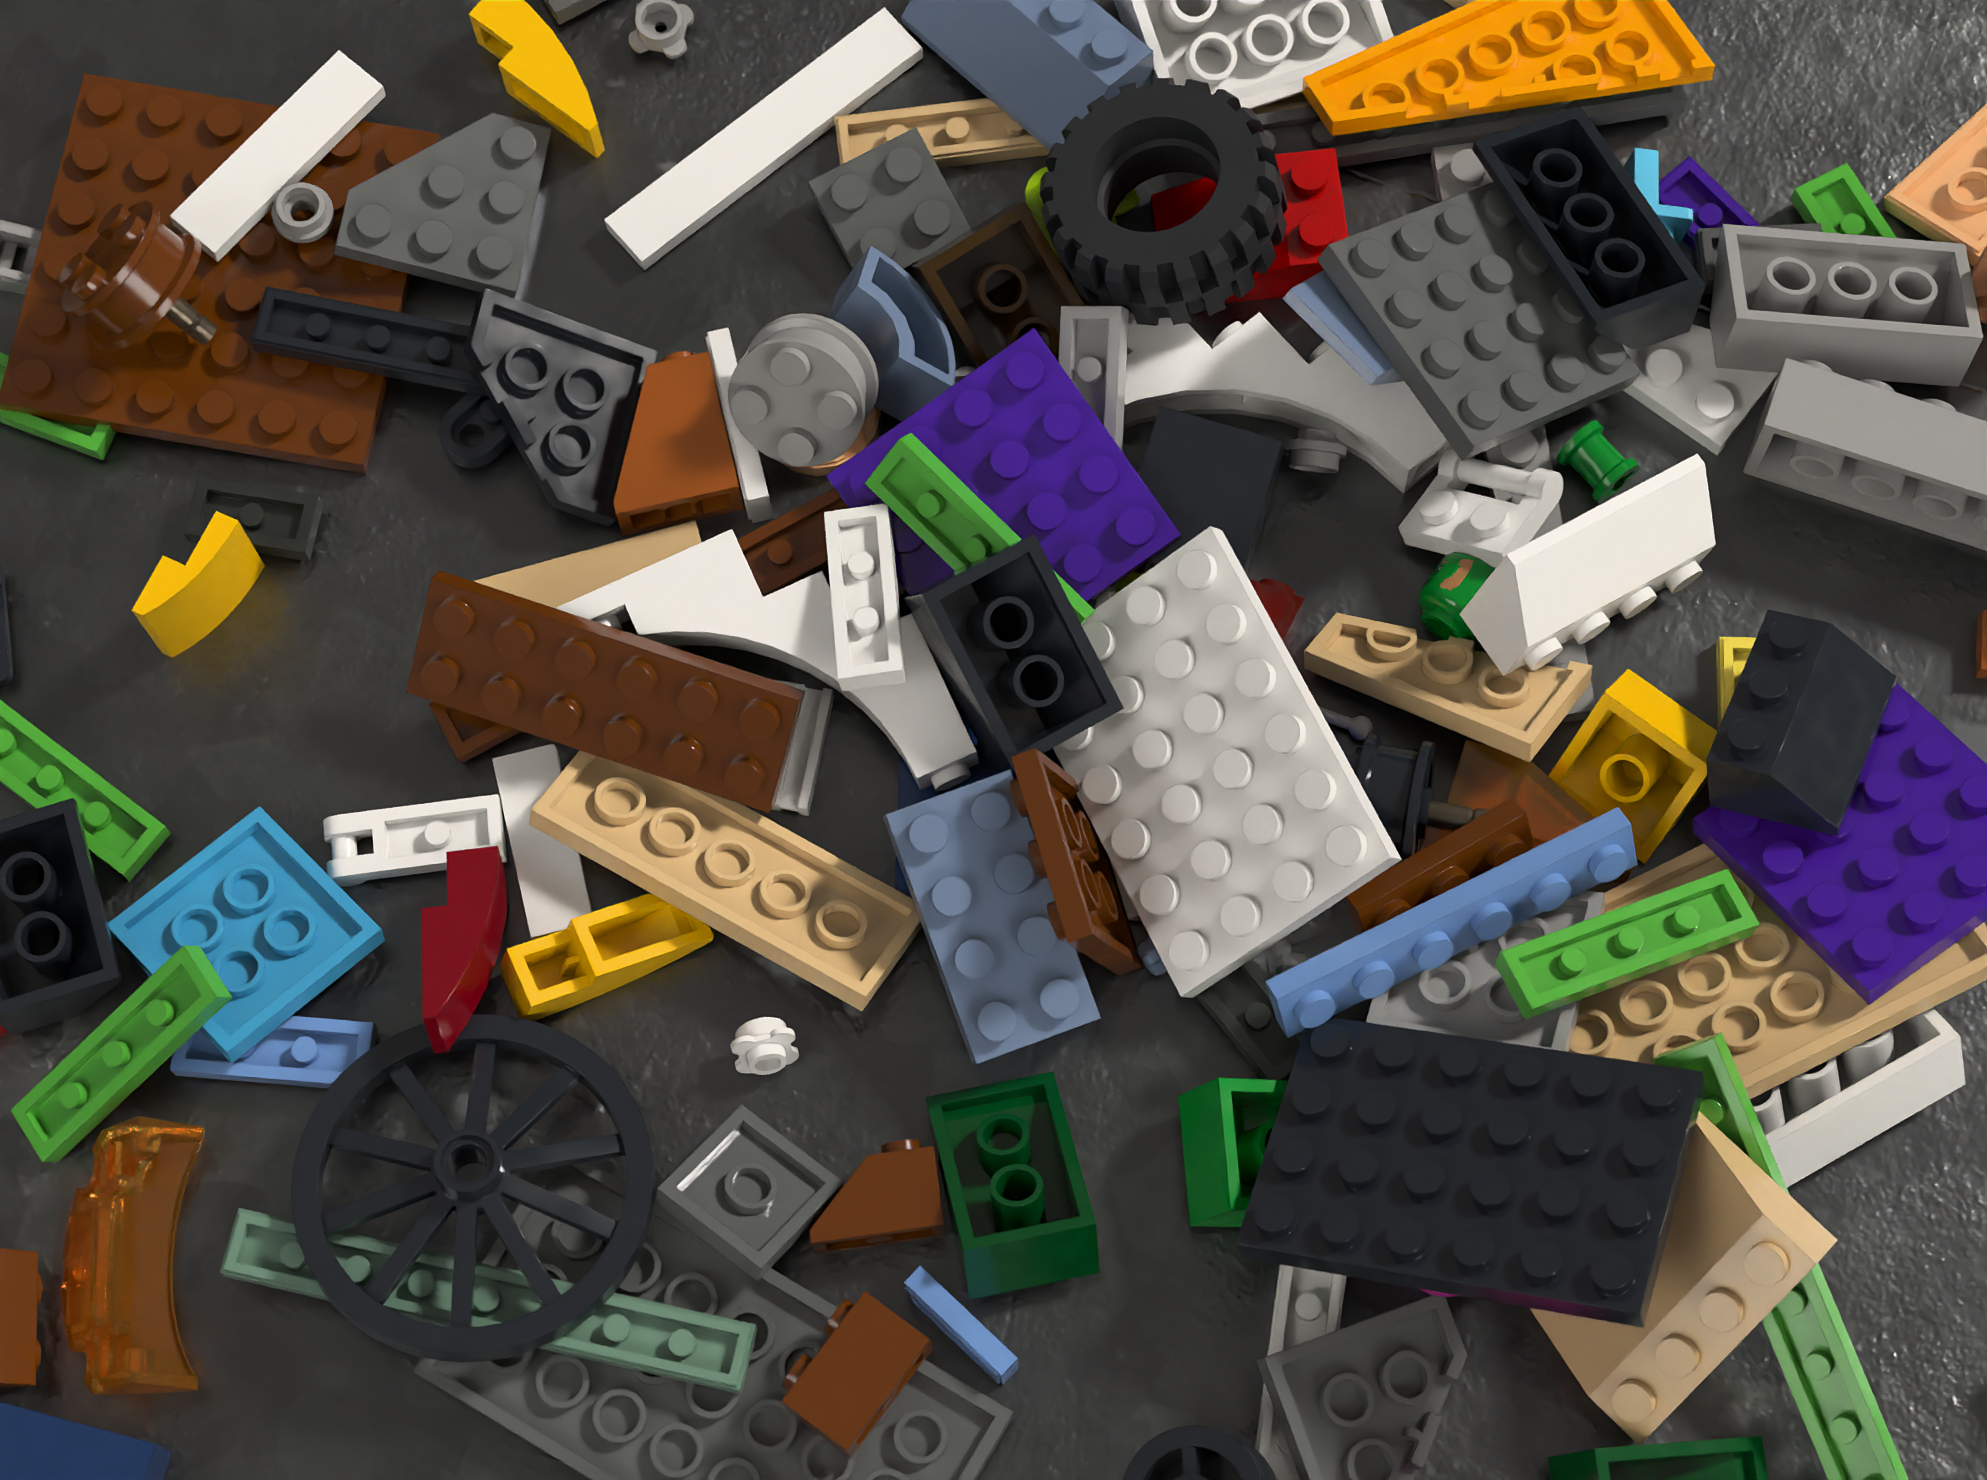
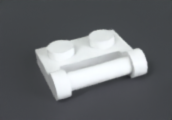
(1478, 525)

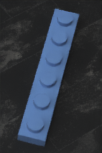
(1452, 922)

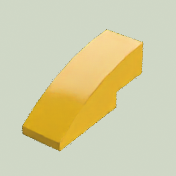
(537, 69)
(598, 954)

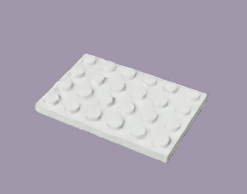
(1218, 771)

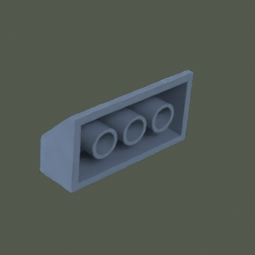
(1034, 55)

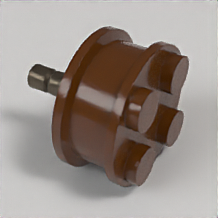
(135, 277)

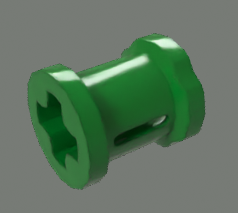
(1597, 461)

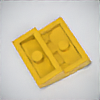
(192, 599)

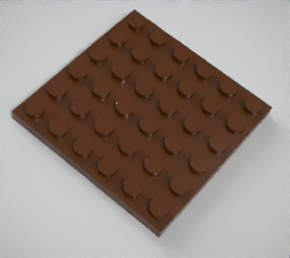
(159, 147)

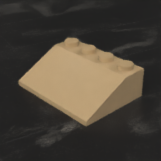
(1725, 1265)

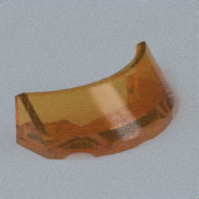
(122, 1259)

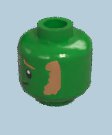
(1448, 593)

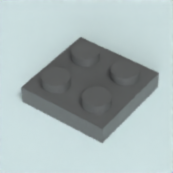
(890, 202)
(748, 1192)

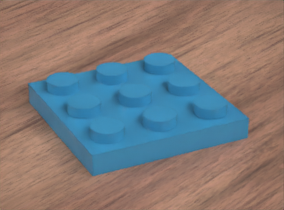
(262, 920)

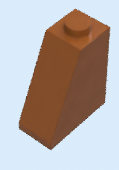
(677, 450)

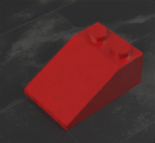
(1312, 218)

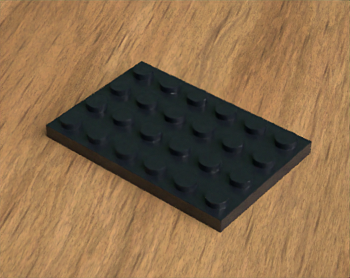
(1475, 1168)

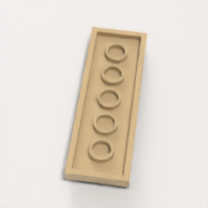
(734, 873)

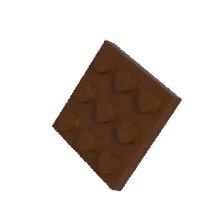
(1073, 858)

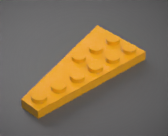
(1508, 59)

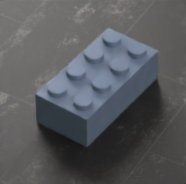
(989, 918)

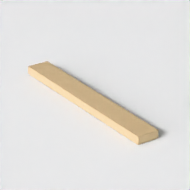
(962, 131)

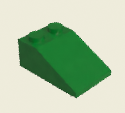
(1224, 1145)

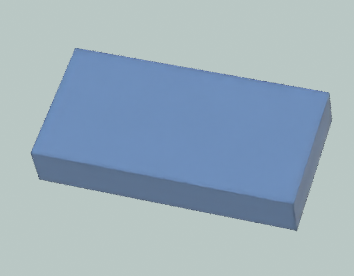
(960, 1326)

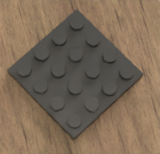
(1475, 320)

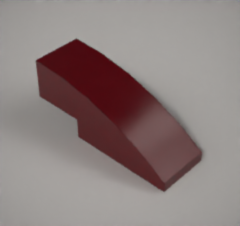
(462, 942)

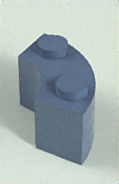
(900, 332)

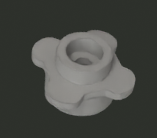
(657, 13)

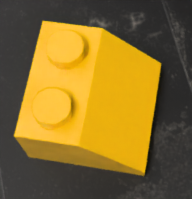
(1637, 756)

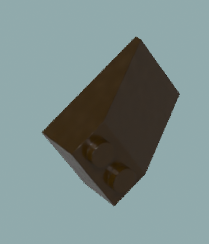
(998, 285)

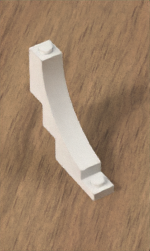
(714, 601)

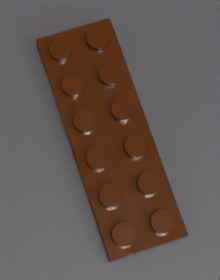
(604, 691)

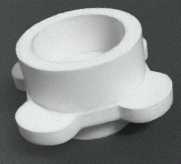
(764, 1046)

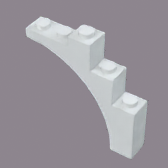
(1264, 377)

